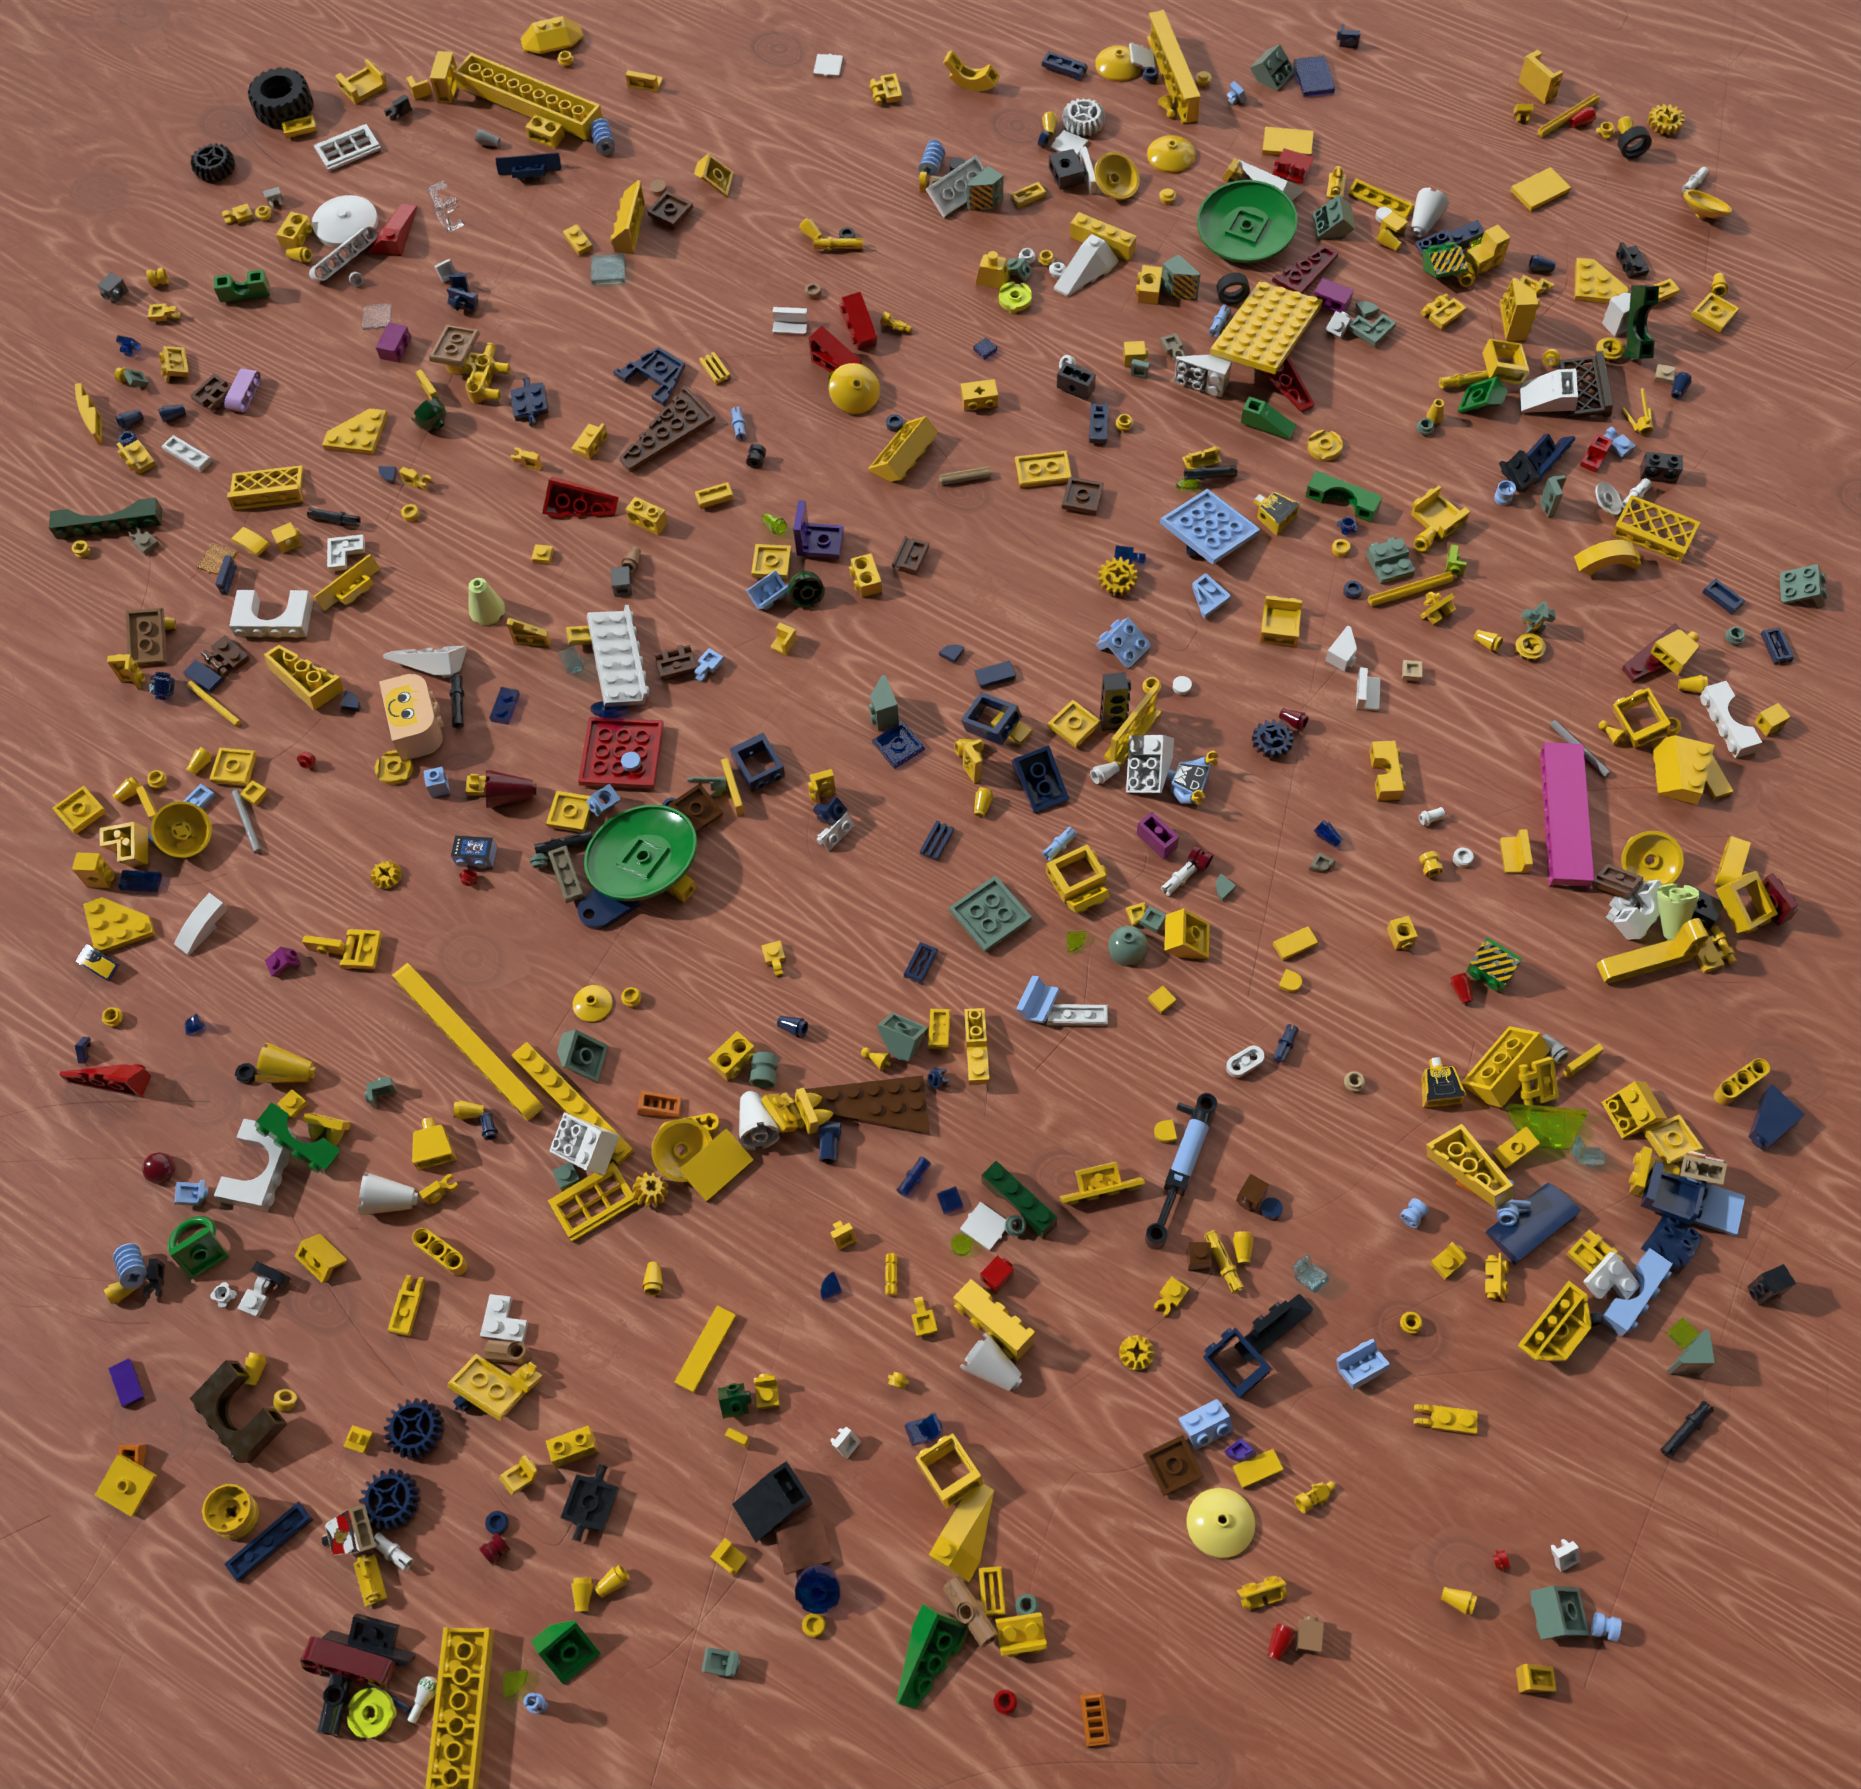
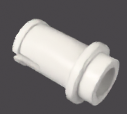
(1431, 816)

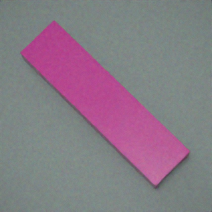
(1566, 815)

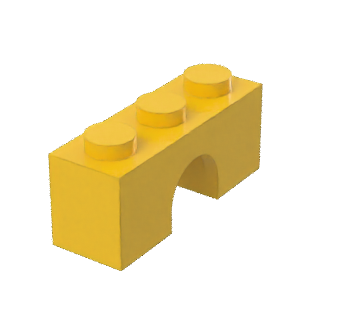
(1387, 756)

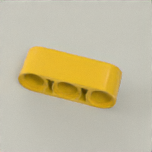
(1732, 860)
(1746, 1074)
(433, 1244)

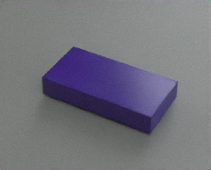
(126, 1383)

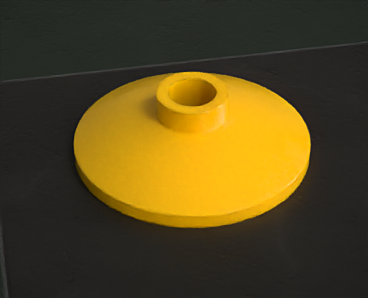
(596, 1010)

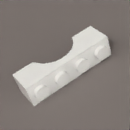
(1740, 739)

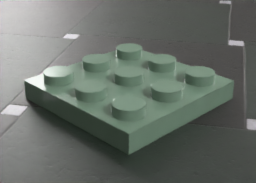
(990, 914)

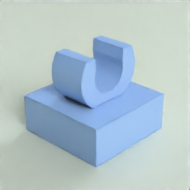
(1236, 93)

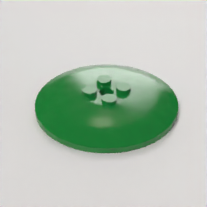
(1247, 203)
(616, 849)

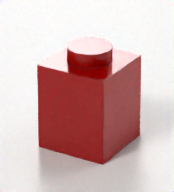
(997, 1273)

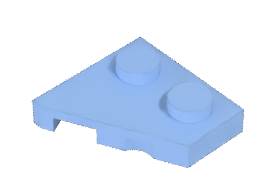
(1209, 595)

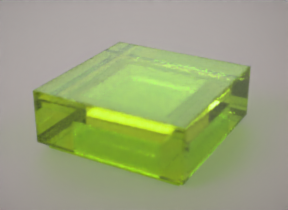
(1682, 1333)

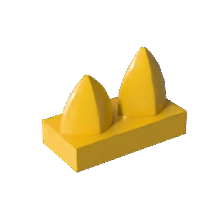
(805, 1104)
(334, 1126)

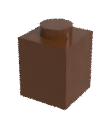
(1252, 1193)
(1199, 1256)

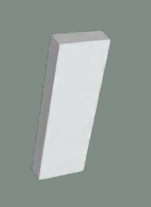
(1090, 178)
(187, 453)
(1078, 1015)

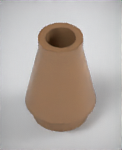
(632, 559)

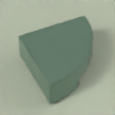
(1366, 308)
(1224, 887)

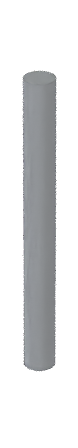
(1587, 755)
(246, 821)

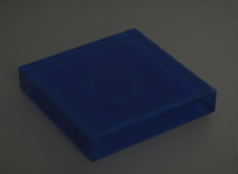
(898, 744)

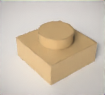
(1664, 374)
(1412, 670)

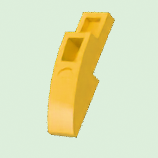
(976, 1046)

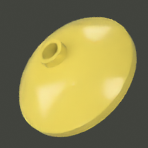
(1216, 1538)

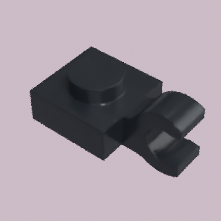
(400, 107)
(155, 1275)

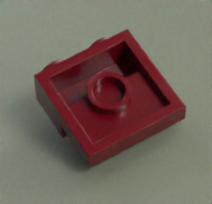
(1783, 901)

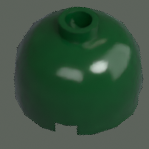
(430, 415)
(806, 589)

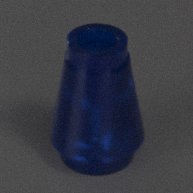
(1328, 833)

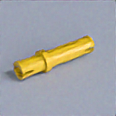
(833, 243)
(1462, 379)
(1227, 1269)

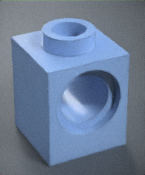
(436, 782)
(608, 795)

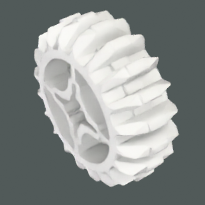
(1083, 117)

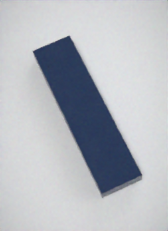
(268, 1542)

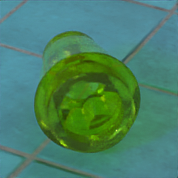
(774, 523)

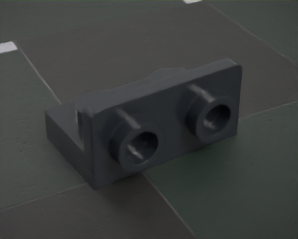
(1631, 261)
(1519, 471)

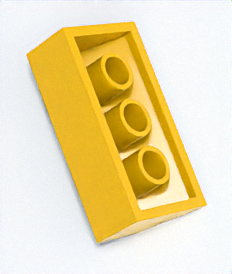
(628, 219)
(904, 449)
(1496, 1074)

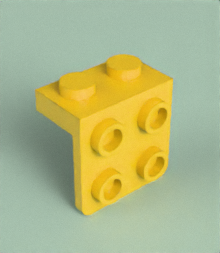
(1643, 1163)

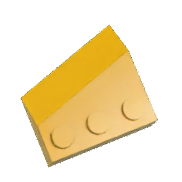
(1518, 310)
(1681, 767)

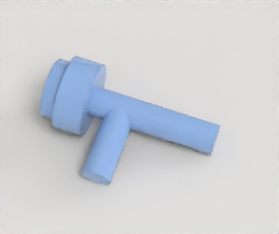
(1509, 1212)

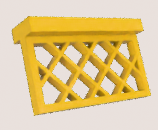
(268, 494)
(1650, 539)
(1137, 723)

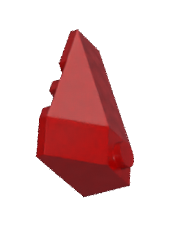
(395, 231)
(1291, 385)
(576, 500)
(116, 1078)

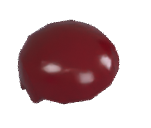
(158, 1167)

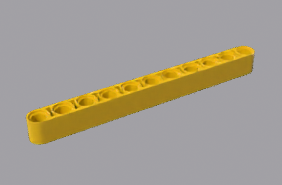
(468, 1042)

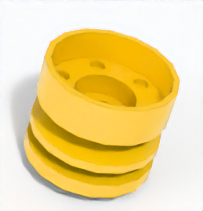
(220, 1505)

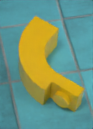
(968, 77)
(1606, 554)

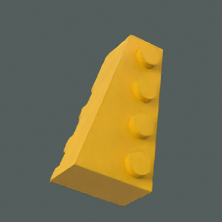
(306, 680)
(1468, 1163)

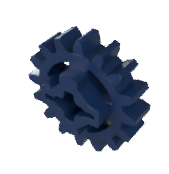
(1272, 738)

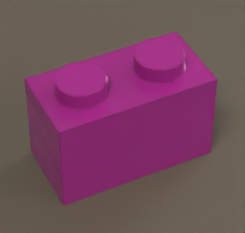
(1334, 295)
(393, 342)
(1157, 835)

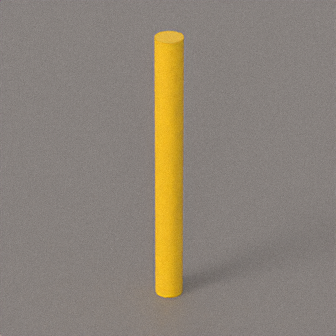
(213, 703)

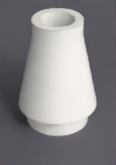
(1103, 772)

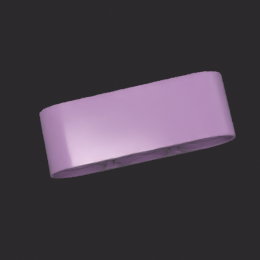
(242, 390)

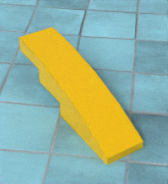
(89, 412)

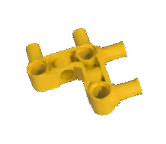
(481, 369)

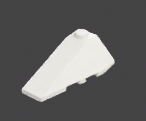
(1255, 173)
(1088, 263)
(436, 662)

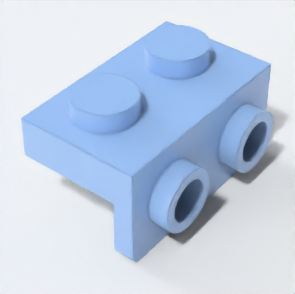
(767, 591)
(1362, 1364)
(1206, 1424)

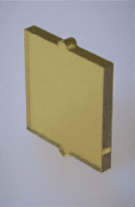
(214, 557)

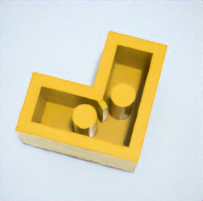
(1490, 251)
(129, 842)

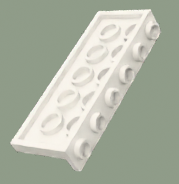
(618, 658)

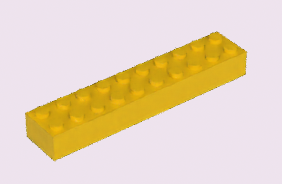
(526, 94)

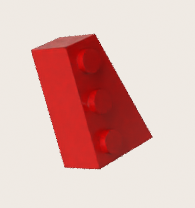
(858, 321)
(829, 351)

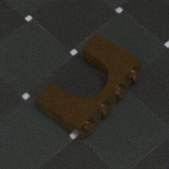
(213, 1402)

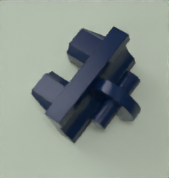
(461, 300)

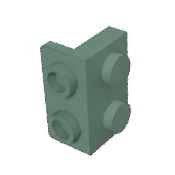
(1552, 495)

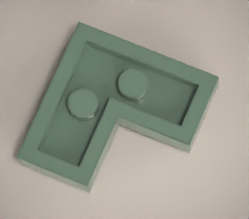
(1372, 332)

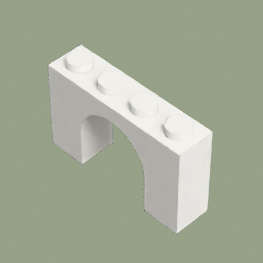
(291, 623)
(258, 1192)

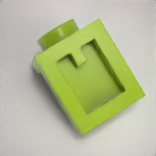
(1453, 564)

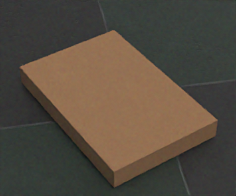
(454, 345)
(146, 635)

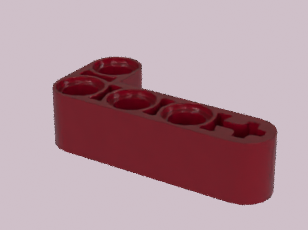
(346, 1662)

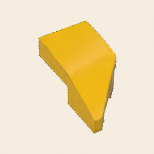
(1540, 287)

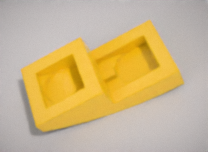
(250, 541)

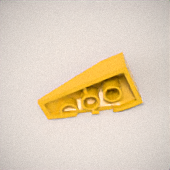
(964, 1535)

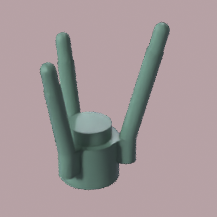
(717, 784)

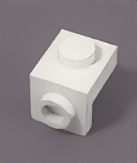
(1338, 324)

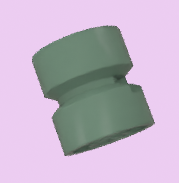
(763, 1071)

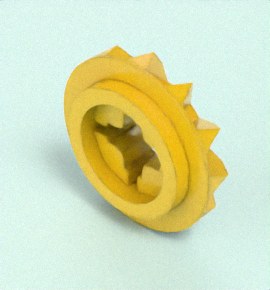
(1616, 347)
(1533, 641)
(382, 881)
(1128, 1358)

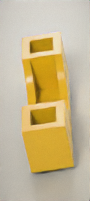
(1121, 242)

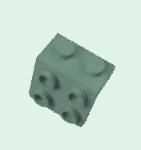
(1804, 584)

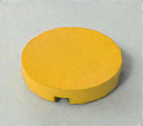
(1325, 445)
(390, 772)

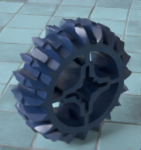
(408, 1436)
(395, 1492)

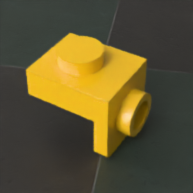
(519, 1475)

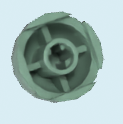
(1127, 946)

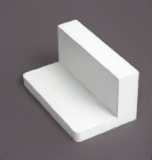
(790, 321)
(1367, 691)

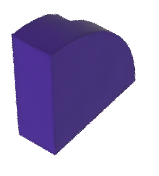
(1240, 1451)

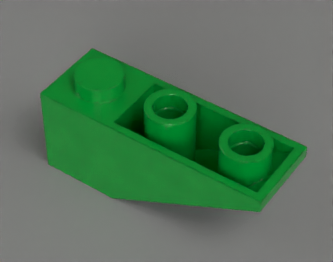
(1266, 418)

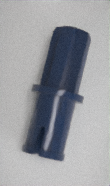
(1285, 1043)

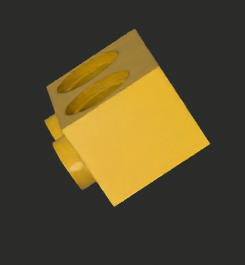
(545, 131)
(294, 230)
(646, 516)
(866, 575)
(728, 1053)
(572, 1446)

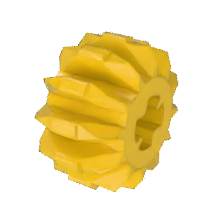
(657, 1192)

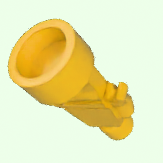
(886, 320)
(1319, 1493)

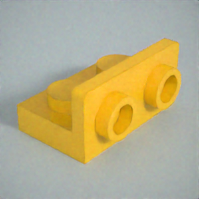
(173, 362)
(590, 440)
(136, 456)
(973, 760)
(821, 785)
(1021, 1634)

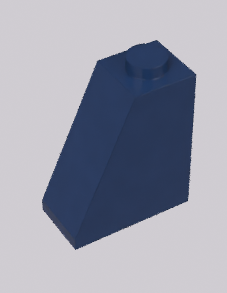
(1773, 1118)

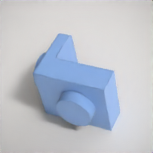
(190, 1193)

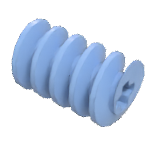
(602, 137)
(932, 158)
(129, 1265)

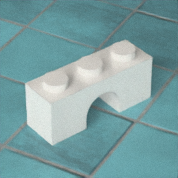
(1635, 922)

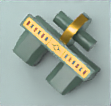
(1537, 617)

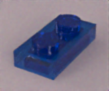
(504, 705)

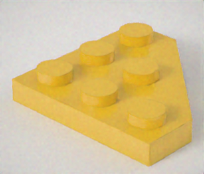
(1595, 283)
(358, 433)
(115, 925)

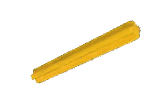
(1565, 117)
(1411, 588)

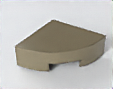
(1321, 863)

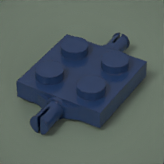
(529, 401)

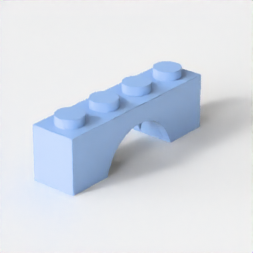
(1622, 1313)

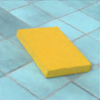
(1293, 139)
(1540, 189)
(1043, 469)
(715, 1164)
(486, 1387)

